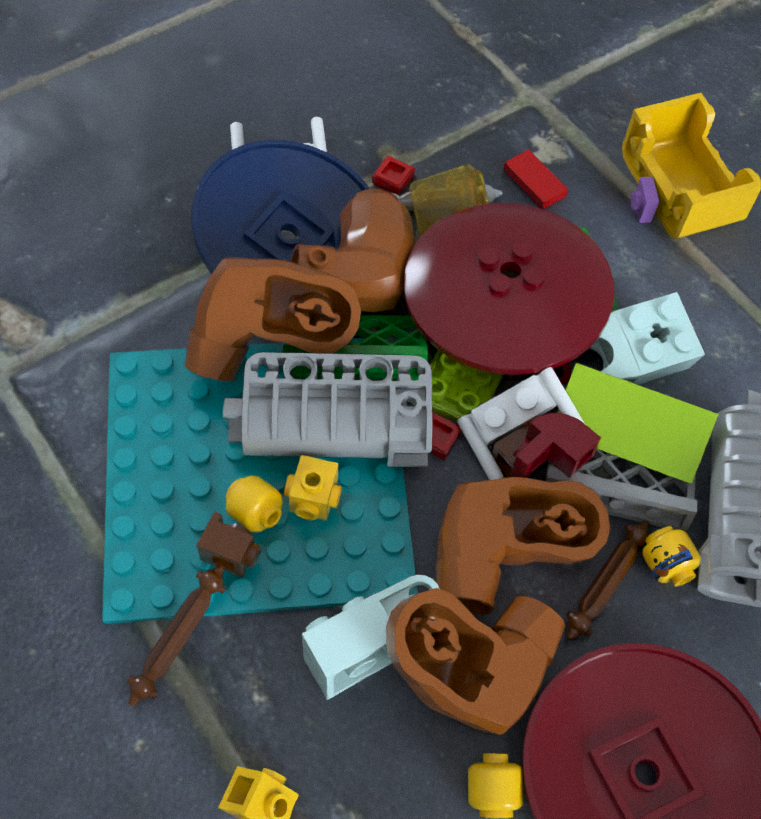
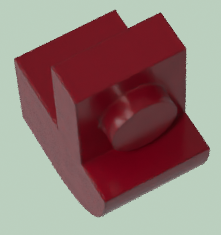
(558, 439)

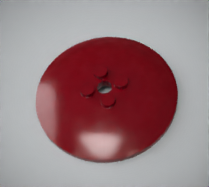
(500, 321)
(646, 708)

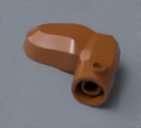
(371, 251)
(272, 303)
(513, 525)
(468, 668)

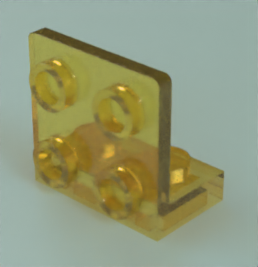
(446, 193)

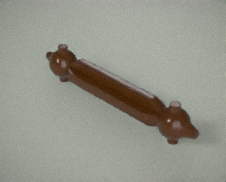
(607, 581)
(176, 635)

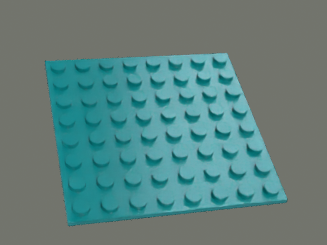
(173, 472)

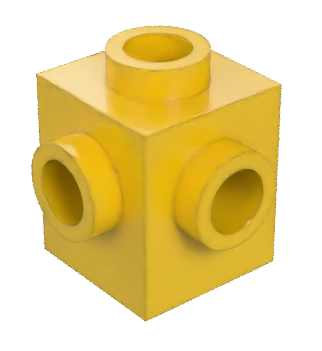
(313, 488)
(258, 795)

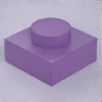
(645, 200)

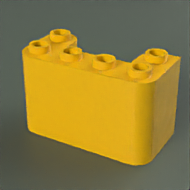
(688, 174)

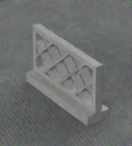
(632, 501)

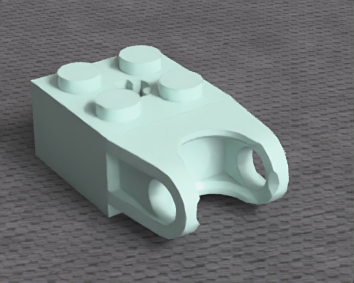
(648, 341)
(354, 641)

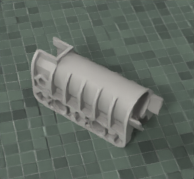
(334, 414)
(734, 507)

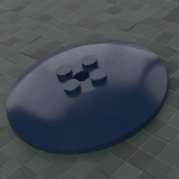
(268, 190)

